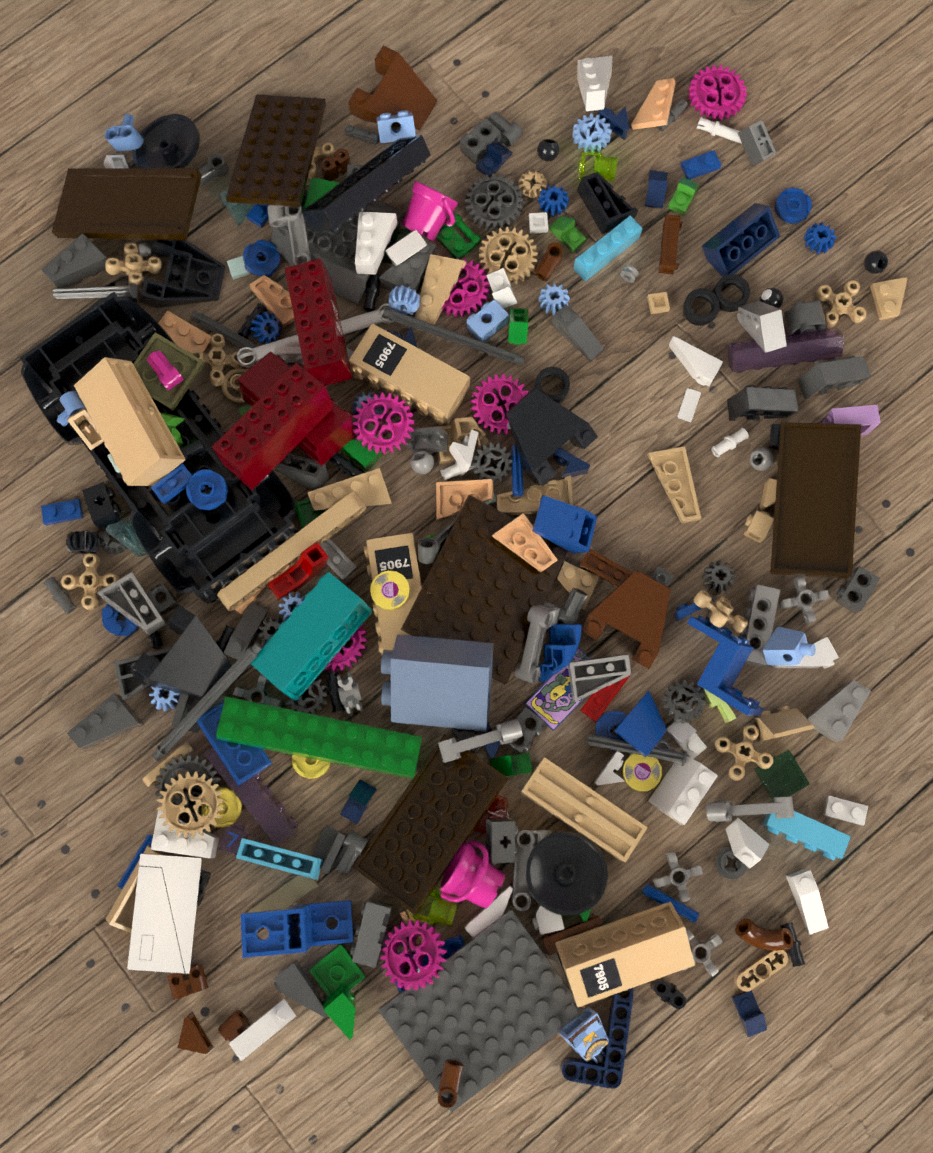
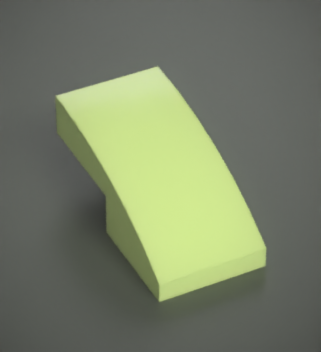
(723, 707)

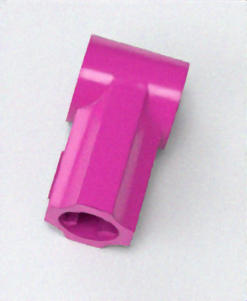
(166, 372)

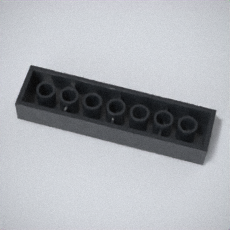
(366, 184)

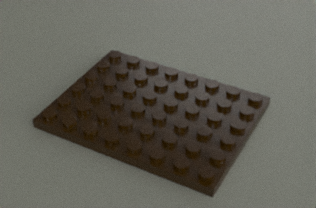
(481, 588)

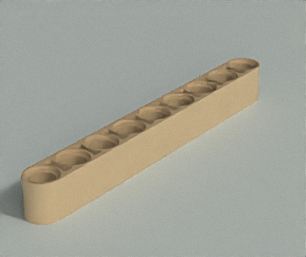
(290, 551)

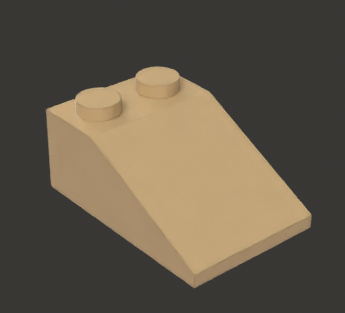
(782, 723)

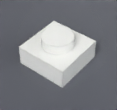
(538, 223)

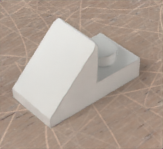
(501, 288)
(464, 452)
(686, 738)
(607, 775)

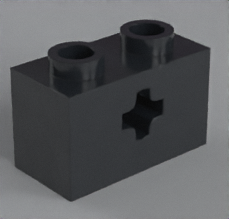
(102, 505)

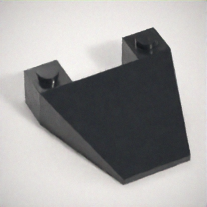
(188, 279)
(541, 429)
(190, 665)

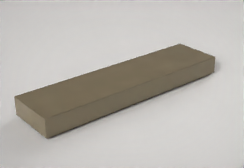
(287, 894)

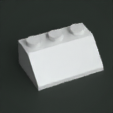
(682, 789)

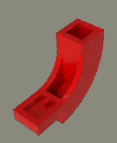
(306, 568)

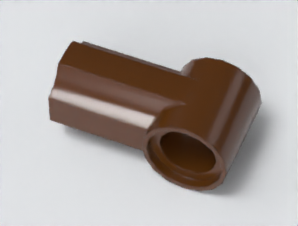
(549, 262)
(449, 1082)

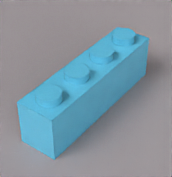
(607, 248)
(810, 832)
(279, 858)

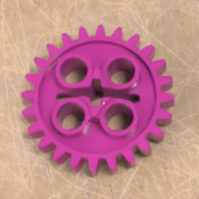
(731, 90)
(470, 300)
(485, 410)
(368, 416)
(350, 653)
(396, 962)

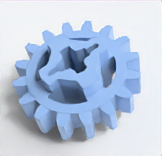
(584, 129)

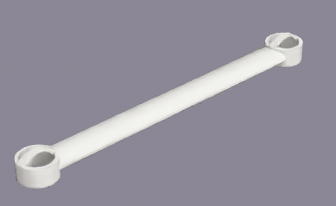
(348, 326)

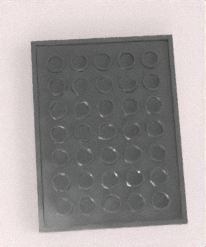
(484, 1009)

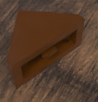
(193, 1036)

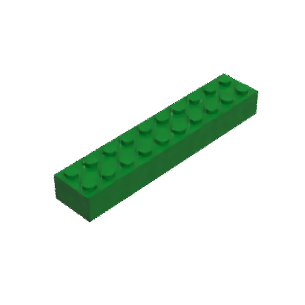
(319, 738)

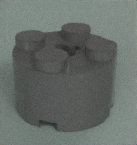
(805, 317)

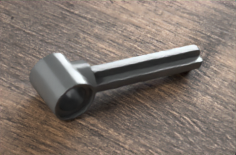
(430, 546)

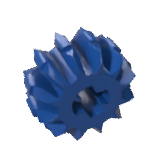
(560, 200)
(819, 238)
(266, 335)

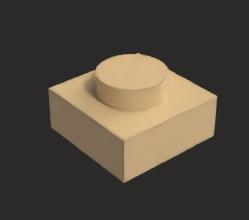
(658, 303)

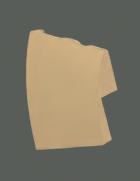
(457, 432)

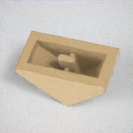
(85, 427)
(769, 494)

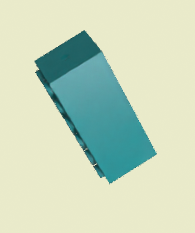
(311, 636)

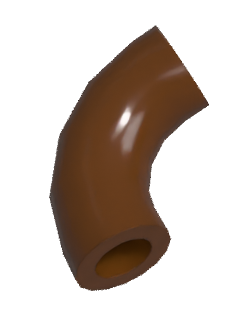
(764, 938)

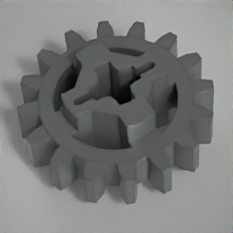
(487, 454)
(681, 693)
(303, 703)

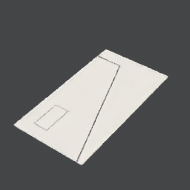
(164, 913)

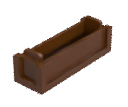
(669, 244)
(604, 568)
(549, 940)

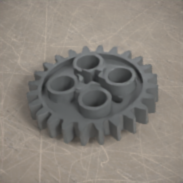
(506, 211)
(188, 765)

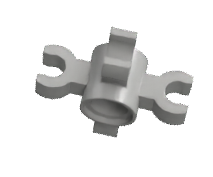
(800, 585)
(261, 686)
(349, 693)
(668, 879)
(708, 945)

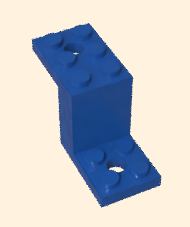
(726, 666)
(296, 928)

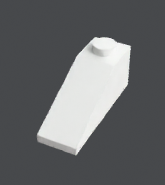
(697, 362)
(823, 657)
(808, 900)
(489, 915)
(262, 1029)

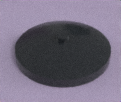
(168, 143)
(566, 873)

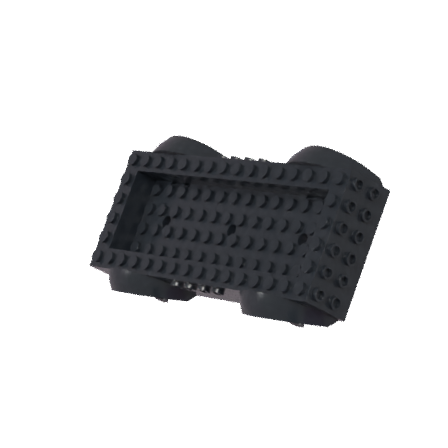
(174, 534)

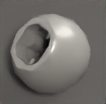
(761, 459)
(422, 462)

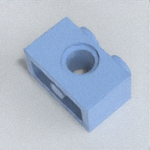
(406, 129)
(492, 311)

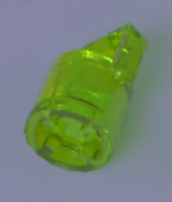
(604, 165)
(441, 911)

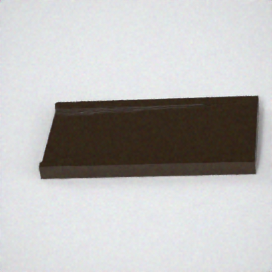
(127, 203)
(816, 500)

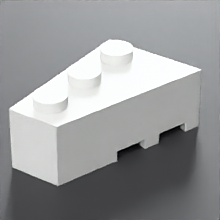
(594, 80)
(372, 239)
(166, 841)

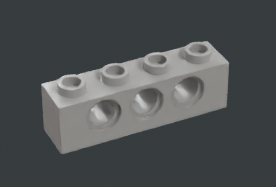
(769, 598)

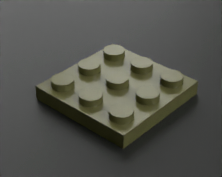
(183, 361)

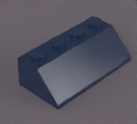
(741, 240)

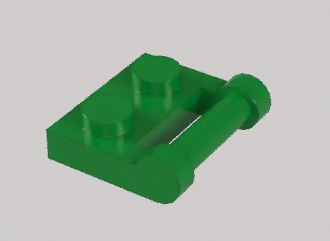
(454, 242)

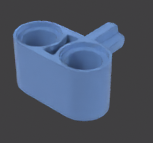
(124, 136)
(72, 404)

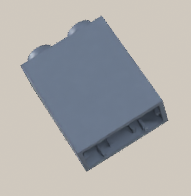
(438, 682)

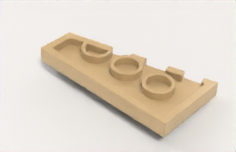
(436, 288)
(676, 478)
(368, 486)
(531, 498)

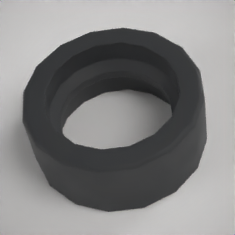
(737, 281)
(705, 294)
(556, 372)

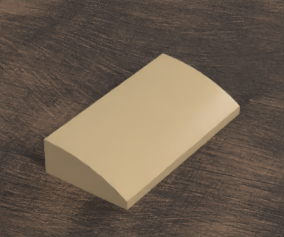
(123, 909)

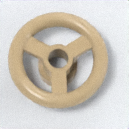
(232, 384)

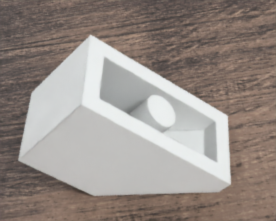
(746, 843)
(547, 921)

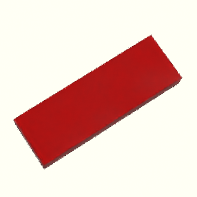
(601, 699)

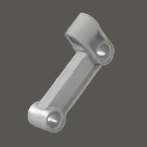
(282, 216)
(540, 618)
(504, 732)
(724, 810)
(519, 869)

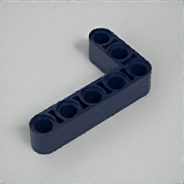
(619, 1044)

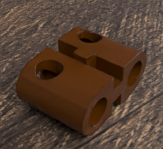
(335, 165)
(185, 984)
(234, 1025)

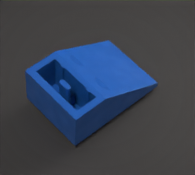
(565, 525)

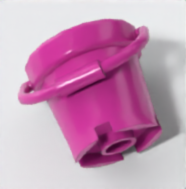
(428, 211)
(471, 877)

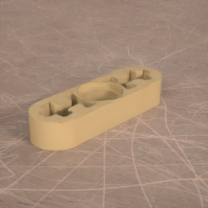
(150, 778)
(760, 978)

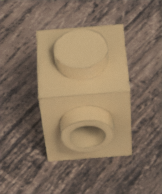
(758, 525)

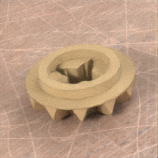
(524, 185)

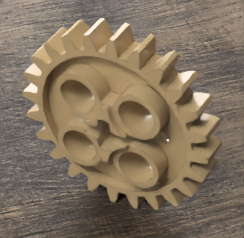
(523, 262)
(208, 797)

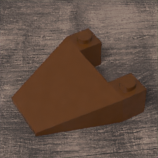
(396, 92)
(636, 609)

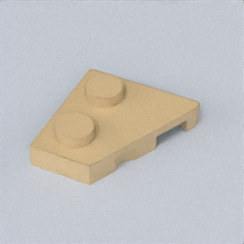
(888, 297)
(575, 577)

